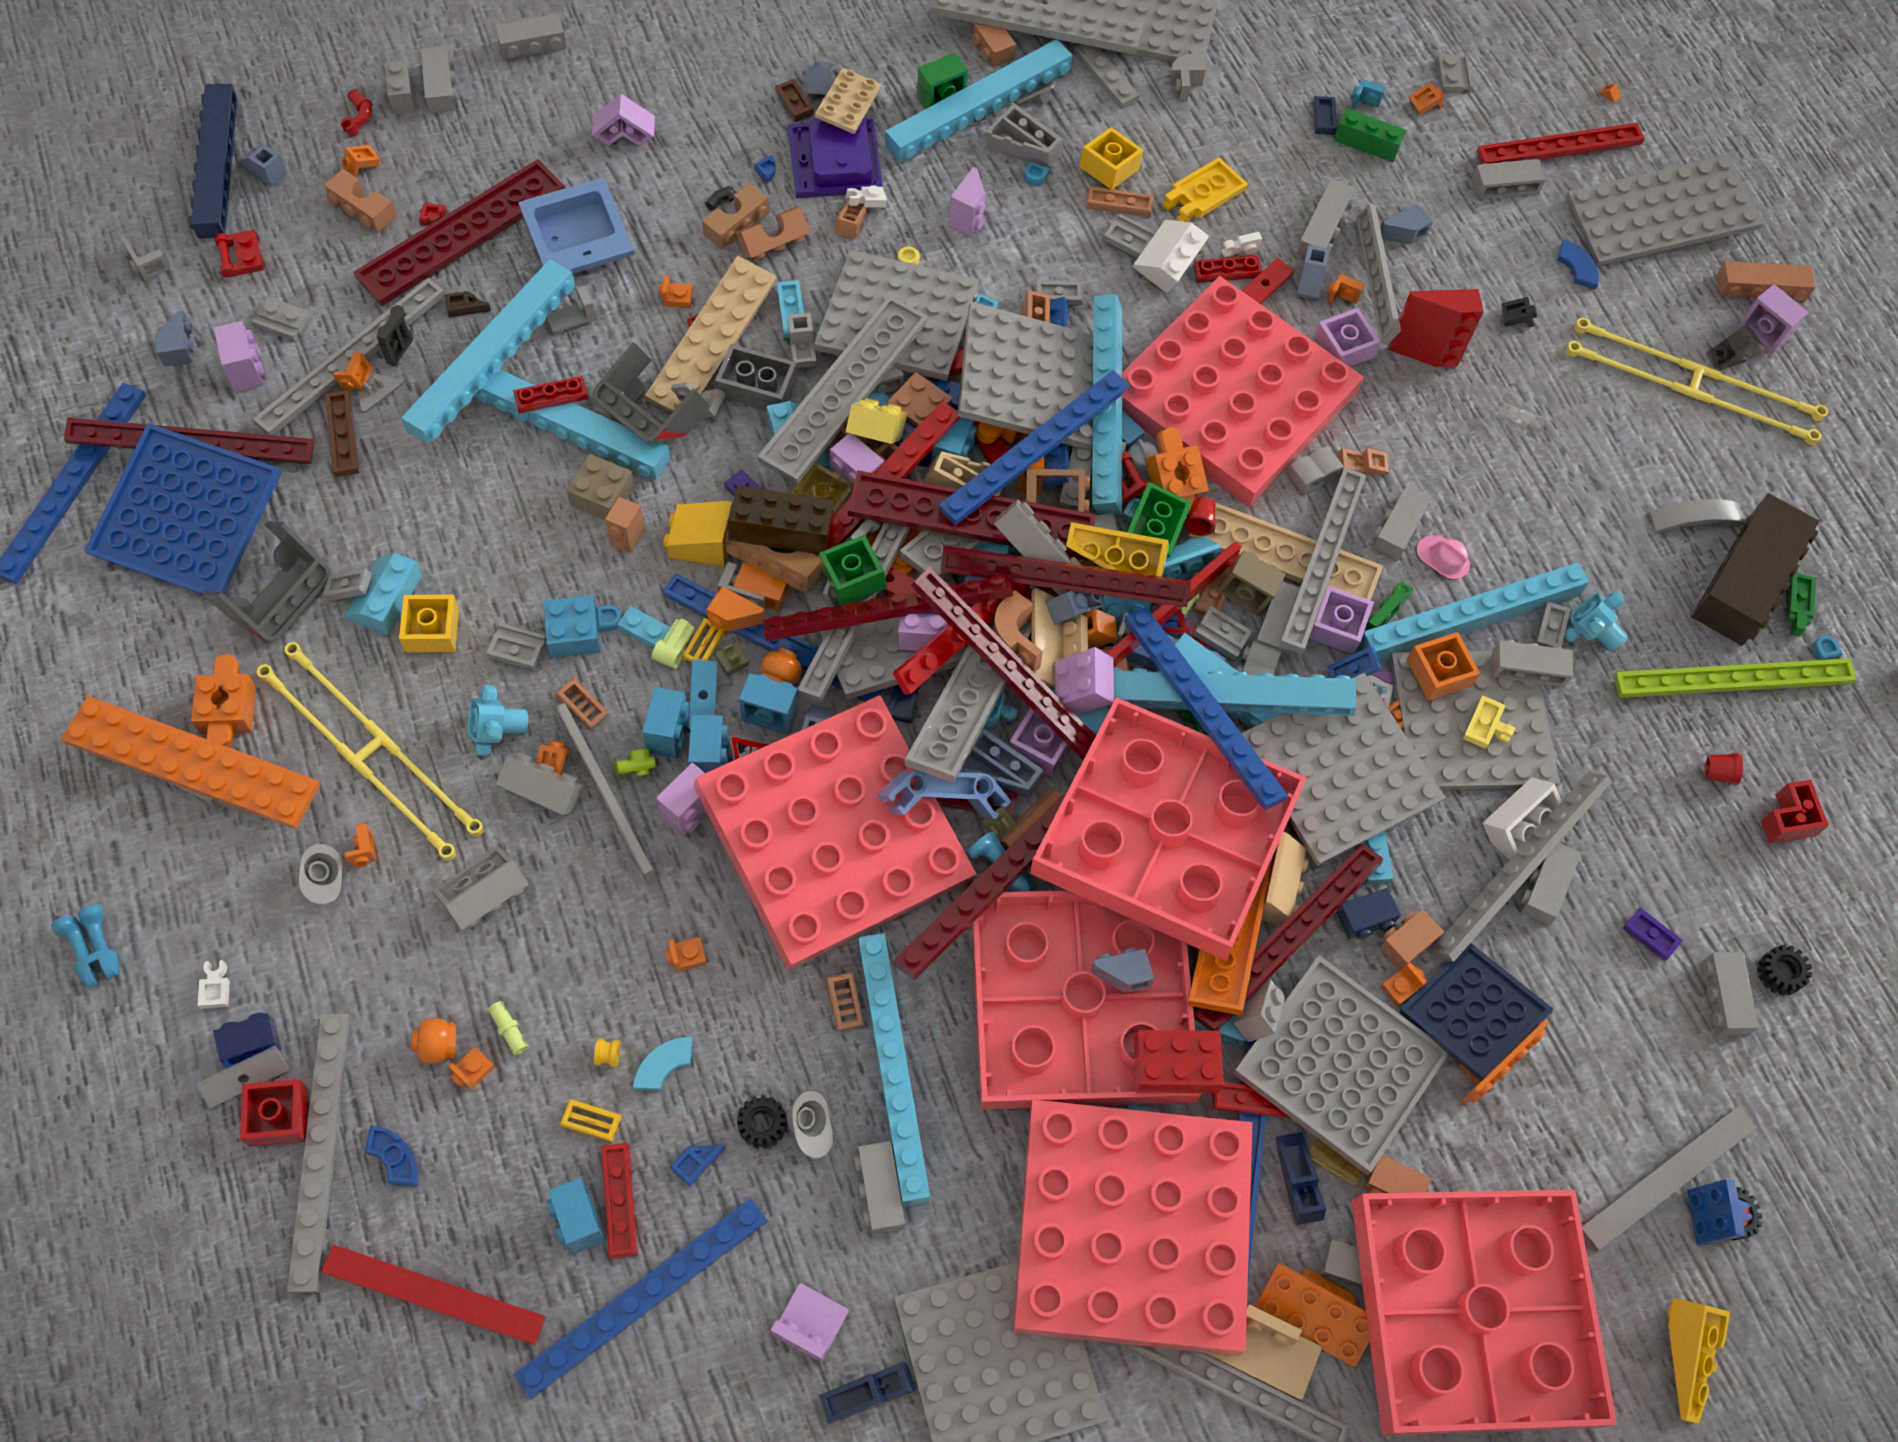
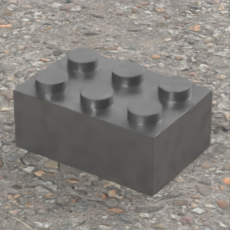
(756, 377)

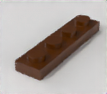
(342, 433)

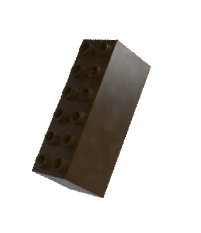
(1756, 570)

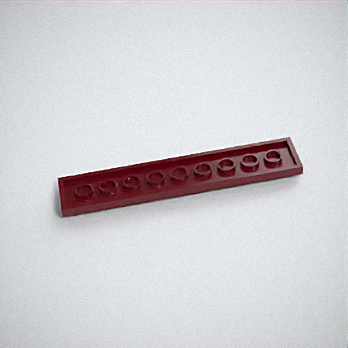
(454, 234)
(917, 506)

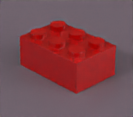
(1178, 1061)

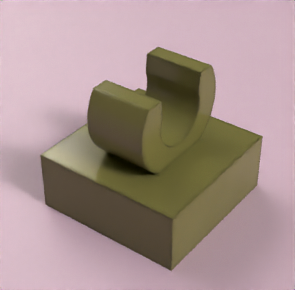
(732, 658)
(1002, 823)

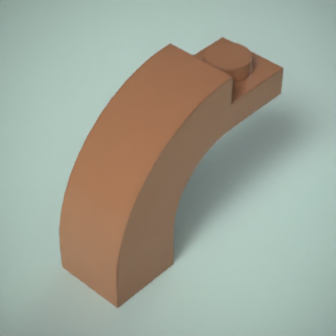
(1011, 616)

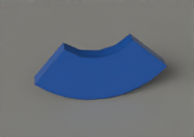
(1580, 264)
(394, 1154)

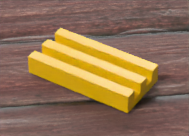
(694, 641)
(588, 1131)

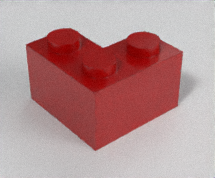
(1798, 815)

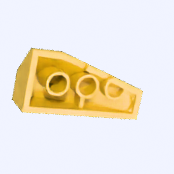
(1119, 549)
(1694, 1339)

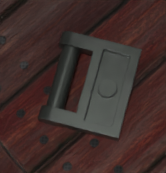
(394, 336)

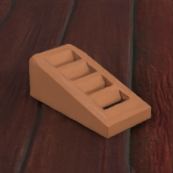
(850, 220)
(574, 685)
(840, 979)

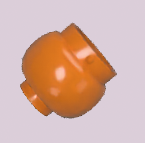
(781, 666)
(434, 1040)

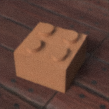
(919, 398)

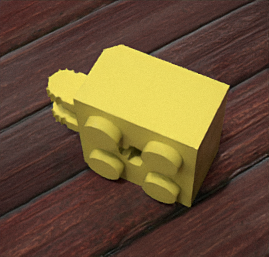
(876, 421)

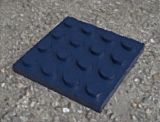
(1476, 1011)

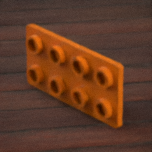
(1502, 1068)
(1319, 1309)

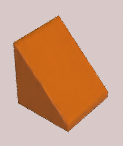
(1611, 92)

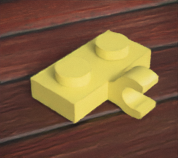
(1486, 723)

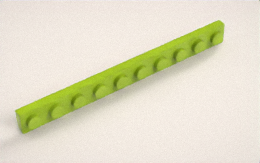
(1734, 678)

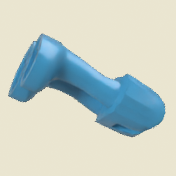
(991, 848)
(70, 928)

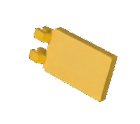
(1204, 190)

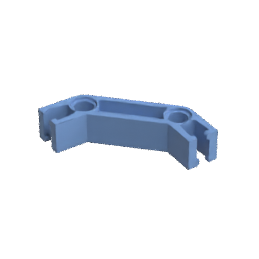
(931, 786)

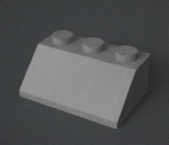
(481, 888)

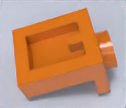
(1426, 98)
(359, 157)
(1346, 288)
(675, 293)
(355, 374)
(553, 755)
(364, 847)
(685, 954)
(1404, 984)
(471, 1069)

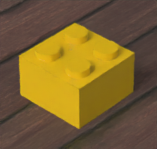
(1111, 158)
(429, 623)

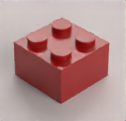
(273, 1113)

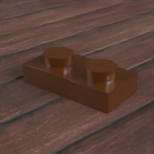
(794, 100)

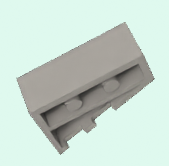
(1024, 137)

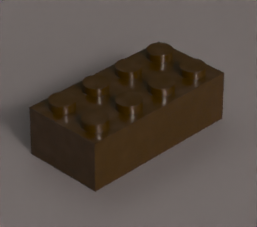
(780, 520)

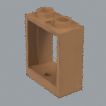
(1084, 484)

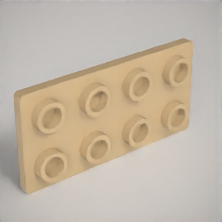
(848, 100)
(1055, 640)
(1275, 1354)

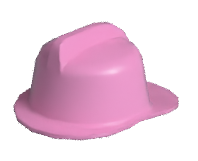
(1444, 556)

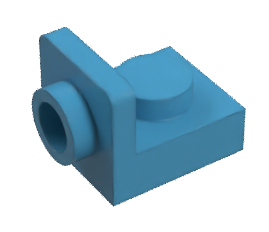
(1368, 93)

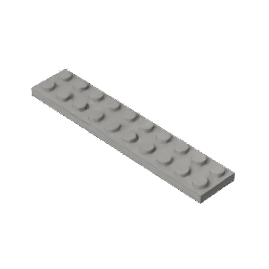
(1046, 21)
(845, 383)
(958, 716)

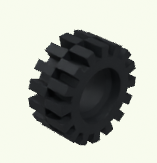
(1794, 961)
(756, 1106)

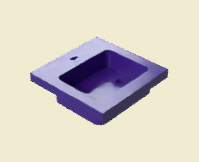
(833, 158)

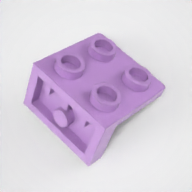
(810, 1322)

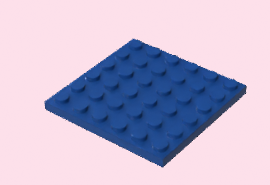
(183, 511)

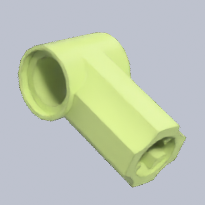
(672, 646)

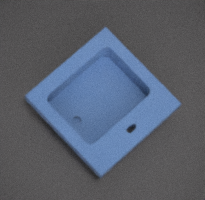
(577, 226)

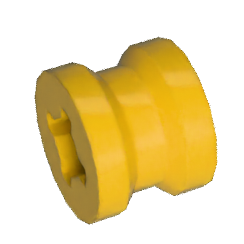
(607, 1052)

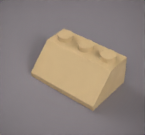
(1284, 880)

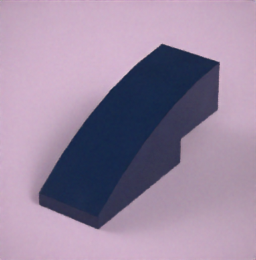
(1300, 1178)
(867, 1392)

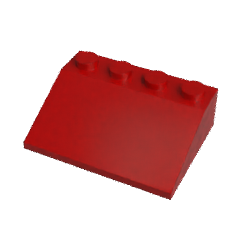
(1438, 325)

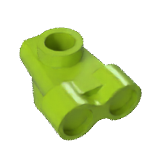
(639, 762)

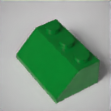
(1370, 135)
(1159, 515)

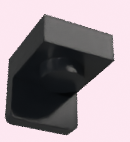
(1518, 312)

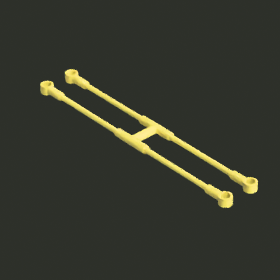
(1692, 390)
(356, 760)

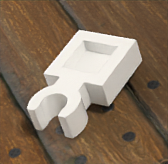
(869, 196)
(1245, 245)
(214, 990)

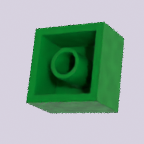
(940, 80)
(853, 570)

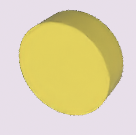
(909, 255)

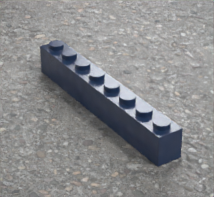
(214, 160)

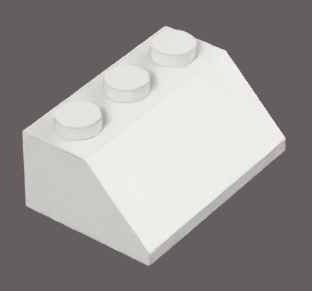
(1170, 253)
(1521, 815)

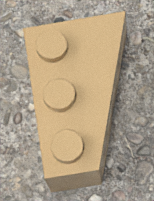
(953, 471)

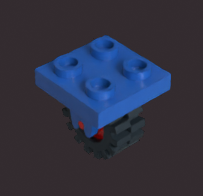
(1723, 1212)

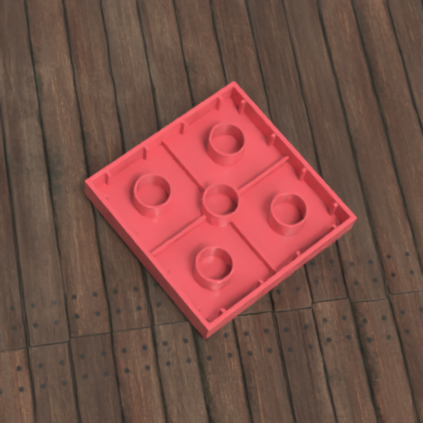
(1237, 389)
(1164, 830)
(819, 841)
(1052, 1024)
(1135, 1228)
(1481, 1312)

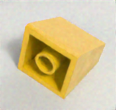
(699, 532)

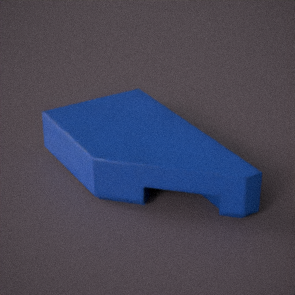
(695, 1161)

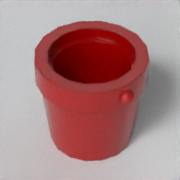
(1201, 517)
(1724, 768)

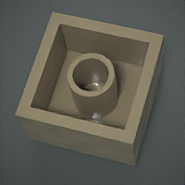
(599, 486)
(1250, 582)

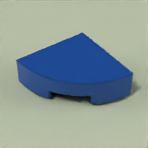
(766, 168)

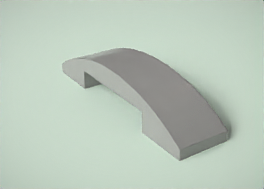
(1696, 512)

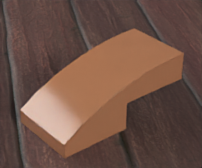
(1368, 462)

